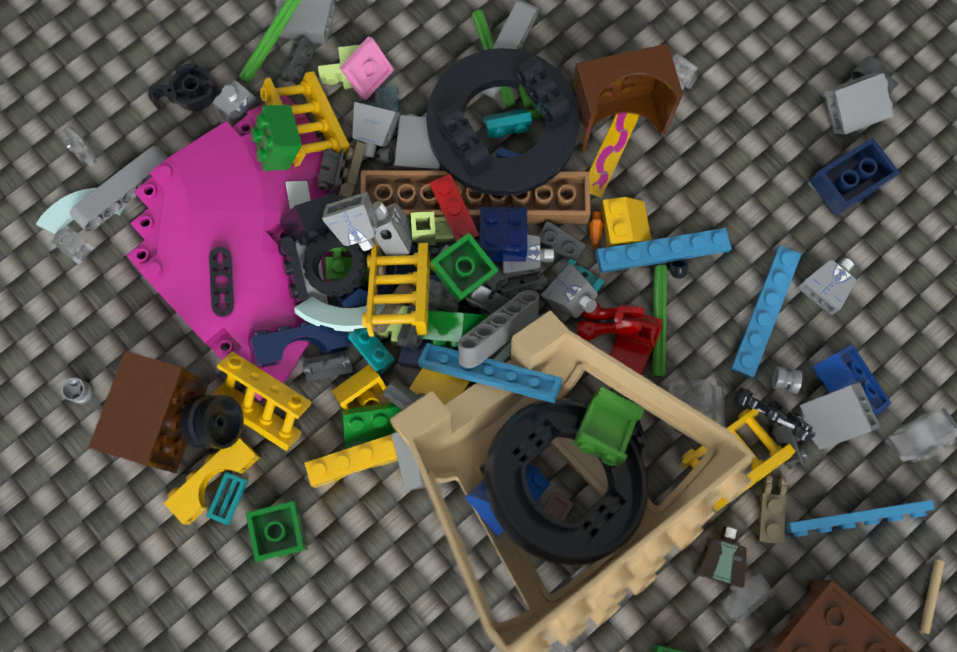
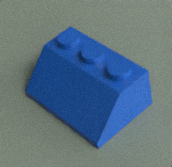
(848, 369)
(478, 498)

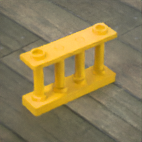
(318, 106)
(419, 297)
(255, 415)
(758, 467)

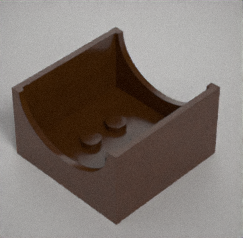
(627, 83)
(145, 412)
(833, 623)

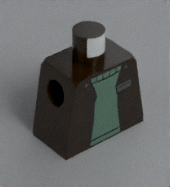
(723, 559)

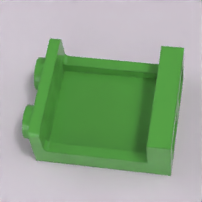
(608, 426)

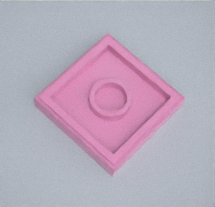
(366, 68)

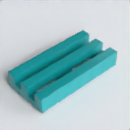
(211, 512)

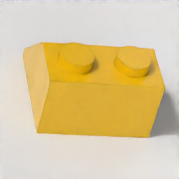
(624, 221)
(361, 390)

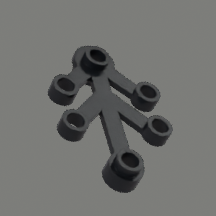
(773, 411)

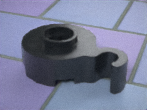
(180, 90)

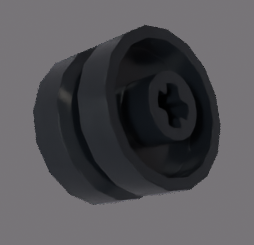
(211, 421)

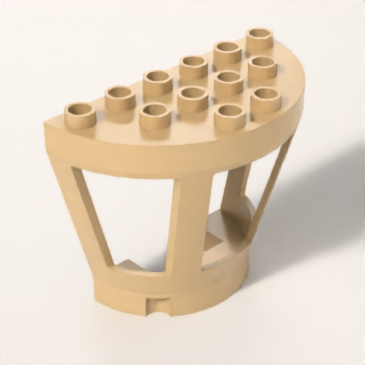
(453, 445)

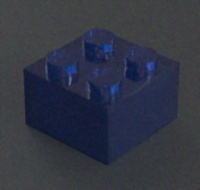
(504, 233)

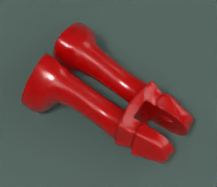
(590, 330)

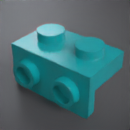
(507, 123)
(371, 350)

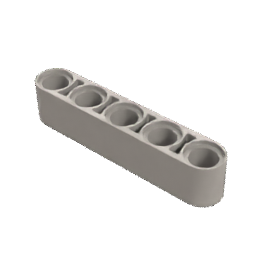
(515, 32)
(116, 191)
(498, 329)

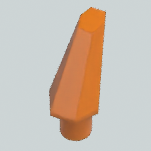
(596, 228)

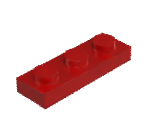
(453, 207)

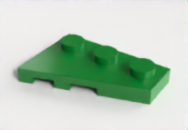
(367, 423)

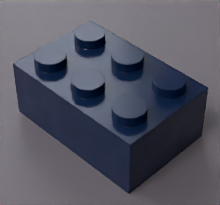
(854, 176)

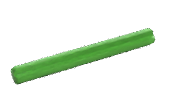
(269, 39)
(488, 43)
(659, 311)

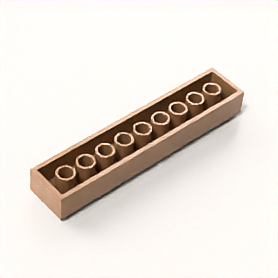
(559, 201)

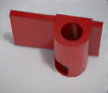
(635, 349)

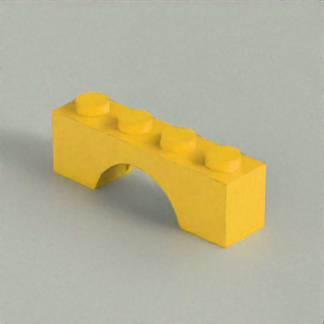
(351, 460)
(189, 499)

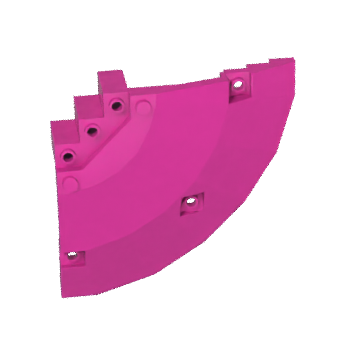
(223, 198)

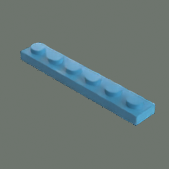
(662, 250)
(765, 312)
(492, 373)
(870, 517)

